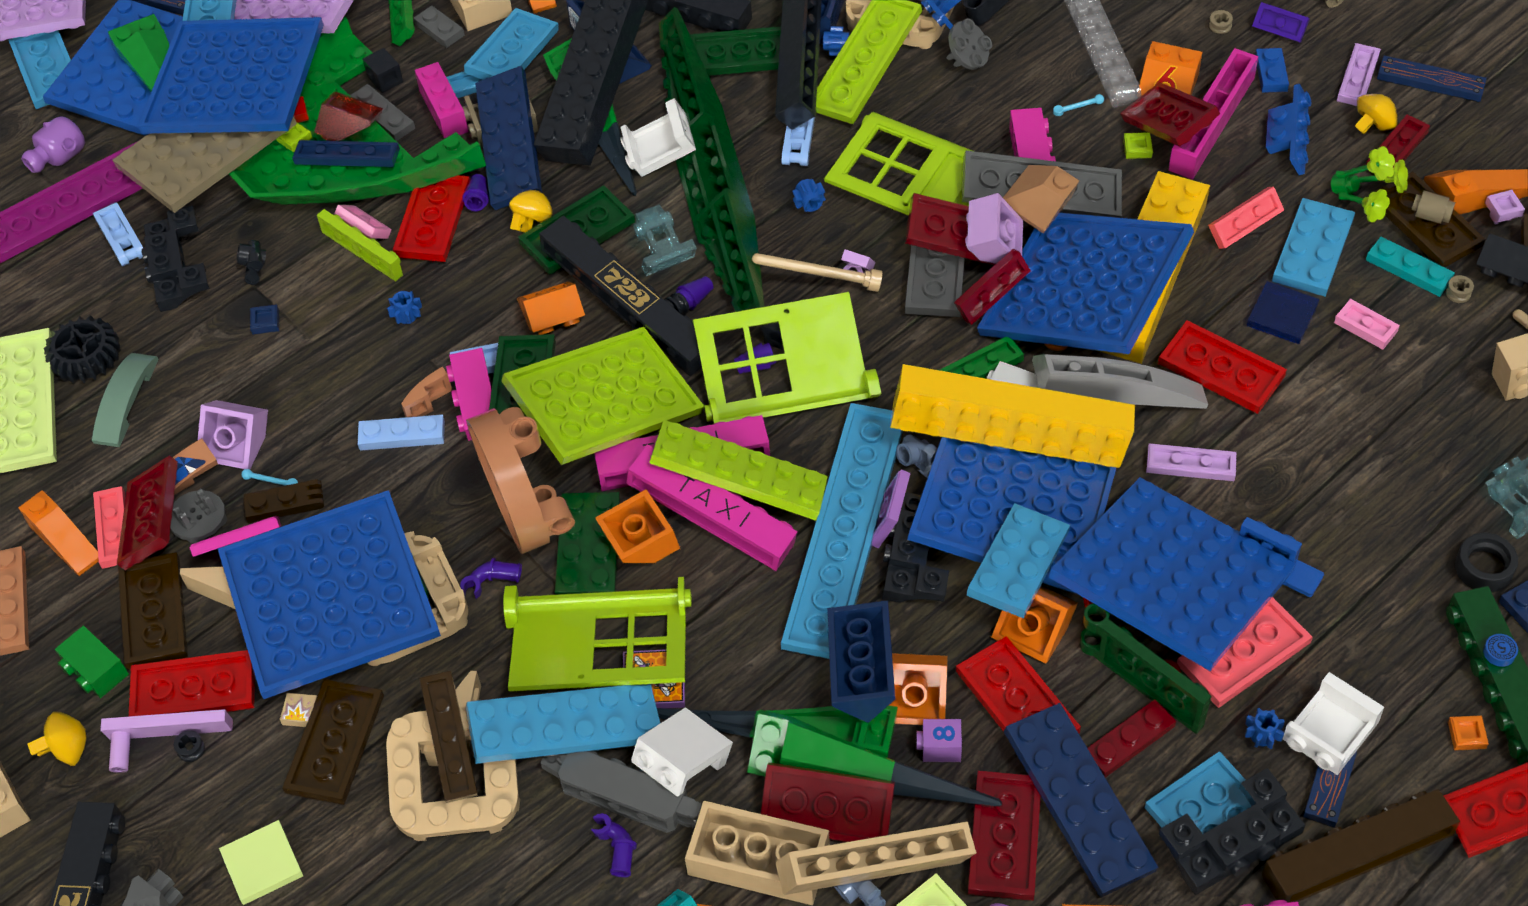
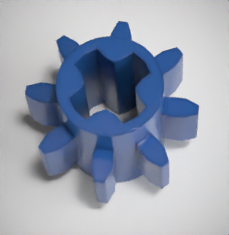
(834, 40)
(808, 195)
(404, 307)
(1267, 720)

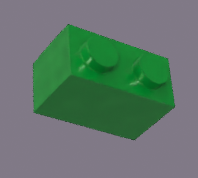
(91, 662)

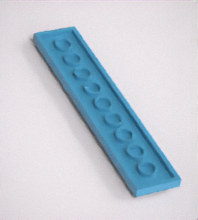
(843, 528)

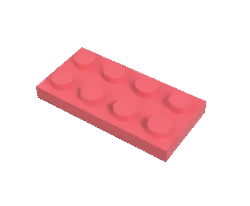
(1258, 650)

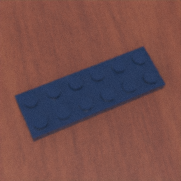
(507, 136)
(1080, 800)

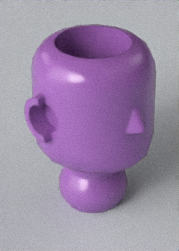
(54, 144)

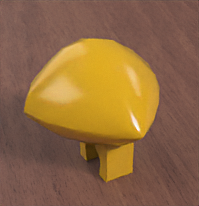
(1376, 110)
(528, 207)
(62, 737)

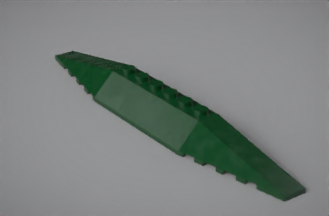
(712, 171)

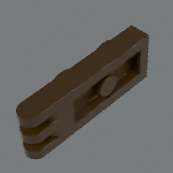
(283, 500)

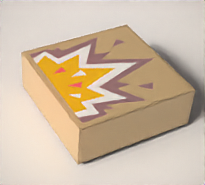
(297, 709)

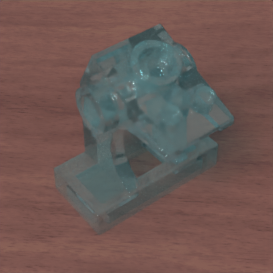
(666, 251)
(1504, 485)

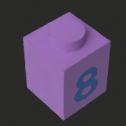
(940, 740)

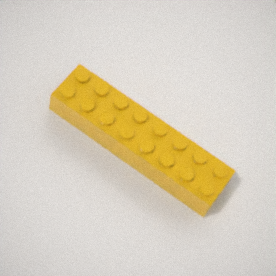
(1173, 201)
(1012, 416)

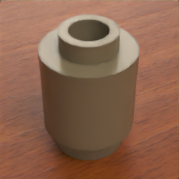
(1433, 207)

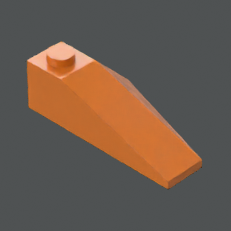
(1472, 187)

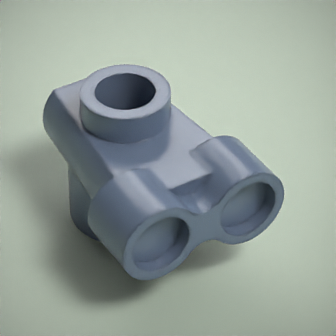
(916, 452)
(864, 890)

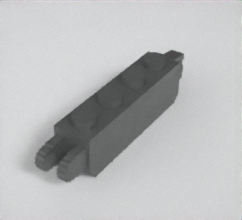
(621, 790)

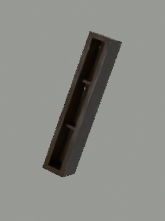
(1360, 847)

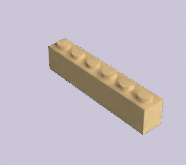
(875, 858)

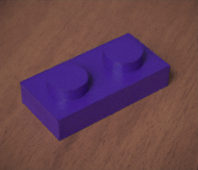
(1281, 22)

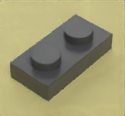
(439, 26)

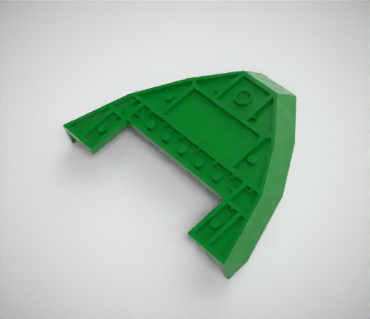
(276, 179)

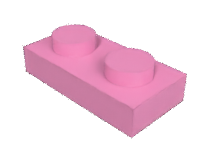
(364, 222)
(1366, 324)

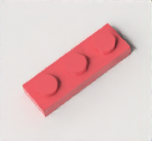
(1246, 217)
(108, 518)

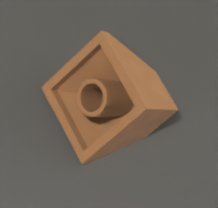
(1041, 194)

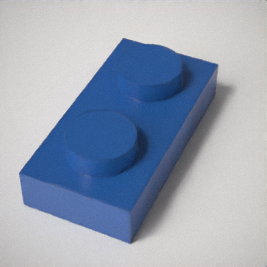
(1272, 70)

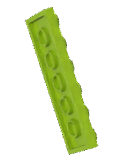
(865, 58)
(739, 469)

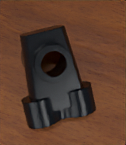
(253, 258)

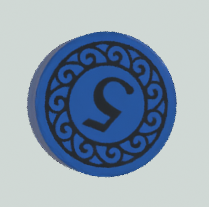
(1500, 650)

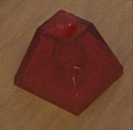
(344, 116)

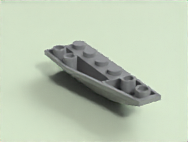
(1117, 381)

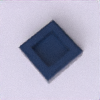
(264, 319)

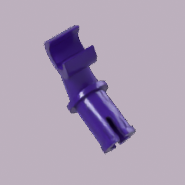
(490, 571)
(621, 842)

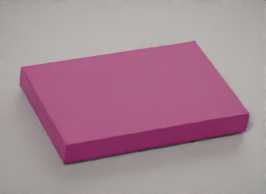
(235, 535)

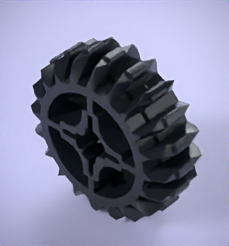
(99, 349)

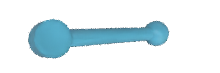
(1058, 110)
(247, 474)

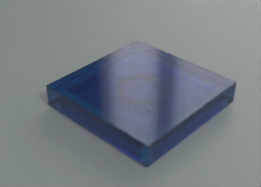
(1283, 312)

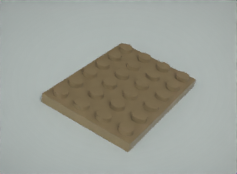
(186, 164)

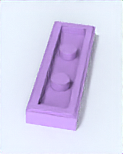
(1358, 73)
(1191, 462)

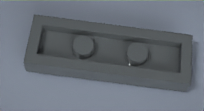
(391, 118)

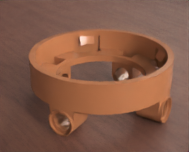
(527, 511)

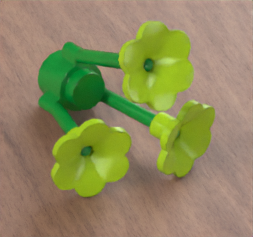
(1380, 164)

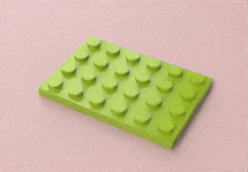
(602, 394)

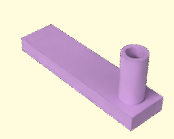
(123, 729)

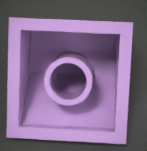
(993, 228)
(232, 432)

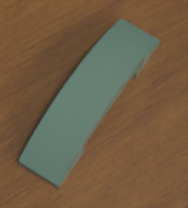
(119, 397)

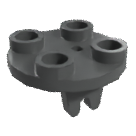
(968, 45)
(206, 506)

